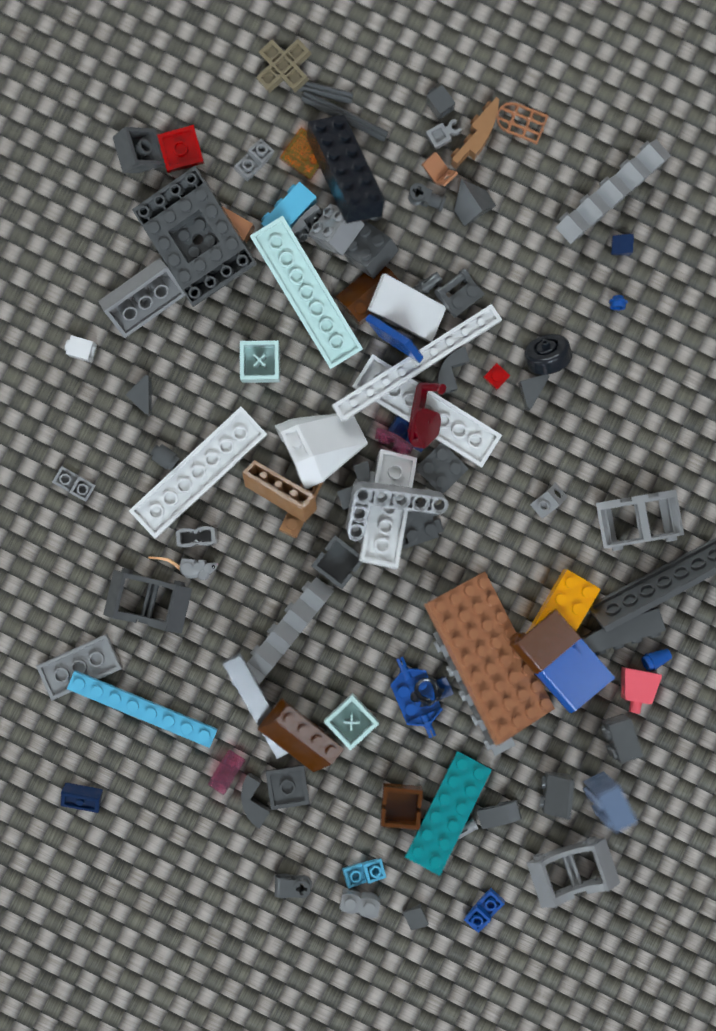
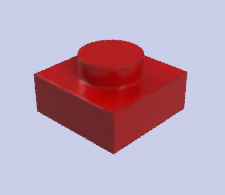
(496, 376)

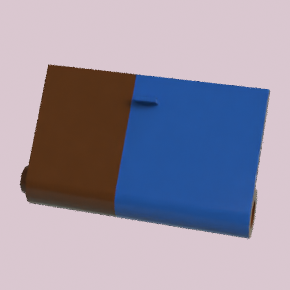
(562, 661)

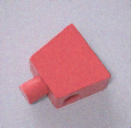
(638, 687)

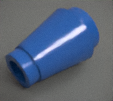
(656, 659)

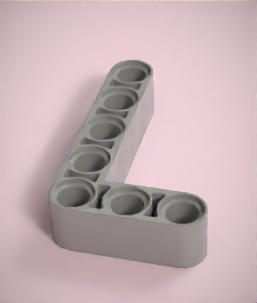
(389, 501)

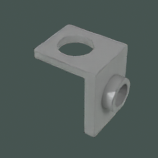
(548, 501)

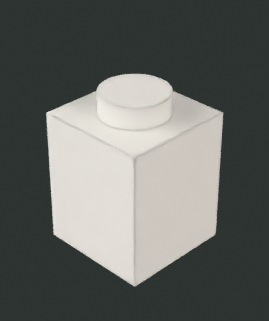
(80, 348)

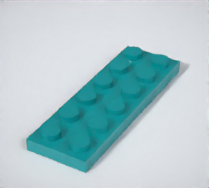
(448, 813)

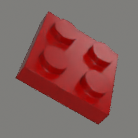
(180, 149)

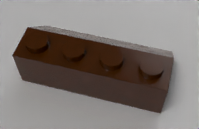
(300, 737)

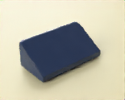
(81, 797)

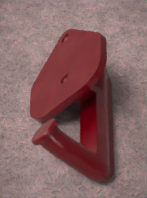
(424, 423)

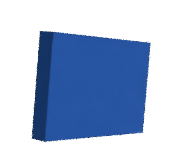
(394, 338)

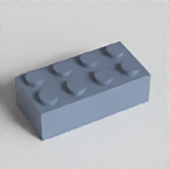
(609, 802)

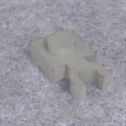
(441, 135)

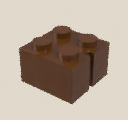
(399, 806)

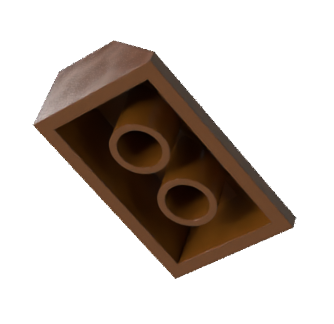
(359, 294)

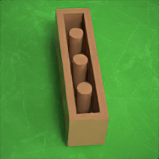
(279, 490)

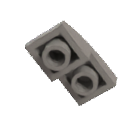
(254, 160)
(73, 483)

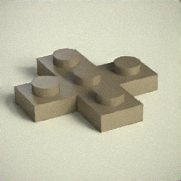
(283, 65)

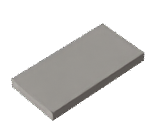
(92, 658)

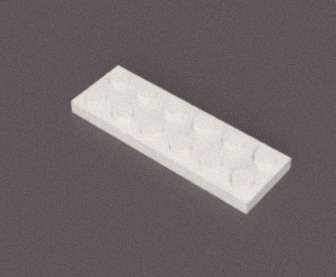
(387, 525)

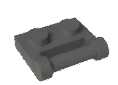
(461, 299)

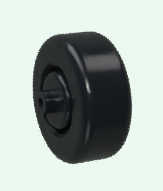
(548, 354)

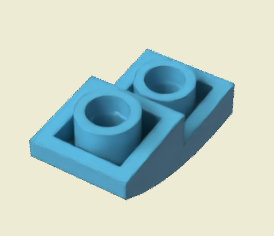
(364, 872)

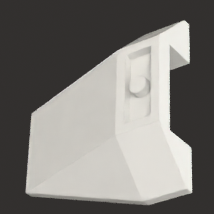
(320, 445)

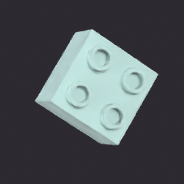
(259, 361)
(351, 721)

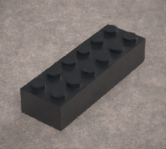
(345, 169)

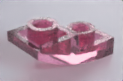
(399, 444)
(226, 772)

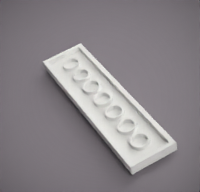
(457, 428)
(198, 472)

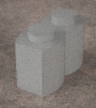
(201, 536)
(364, 903)

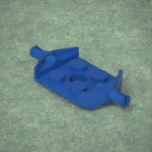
(402, 688)

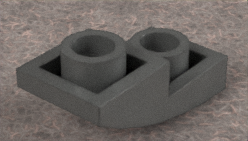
(305, 222)
(499, 815)

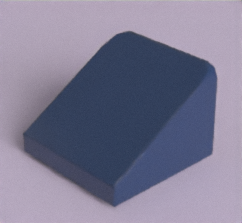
(622, 244)
(443, 683)

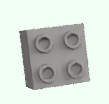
(333, 232)

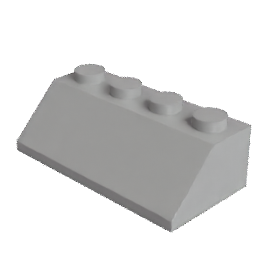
(141, 298)

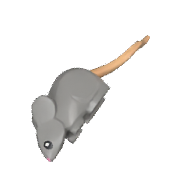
(192, 568)

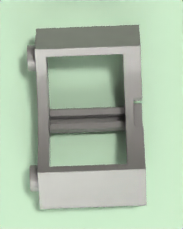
(669, 512)
(541, 881)

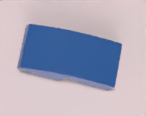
(484, 909)

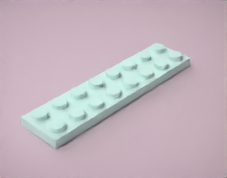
(306, 292)

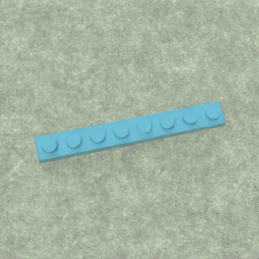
(142, 708)

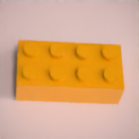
(570, 597)

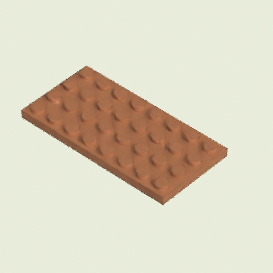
(479, 644)

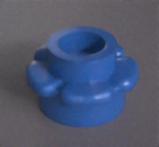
(618, 302)

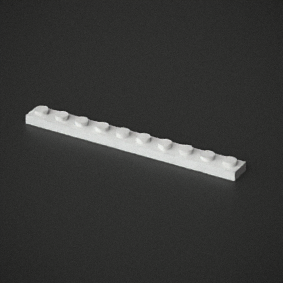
(410, 368)

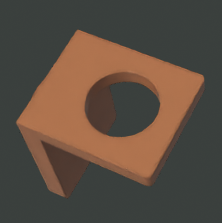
(438, 170)

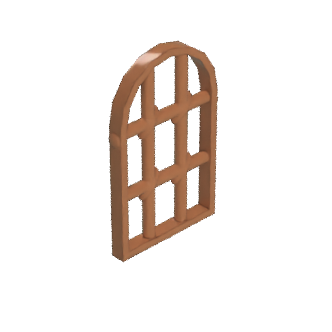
(529, 119)

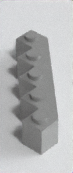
(612, 190)
(288, 629)
(476, 718)

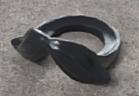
(437, 690)

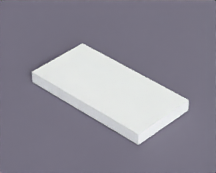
(407, 308)

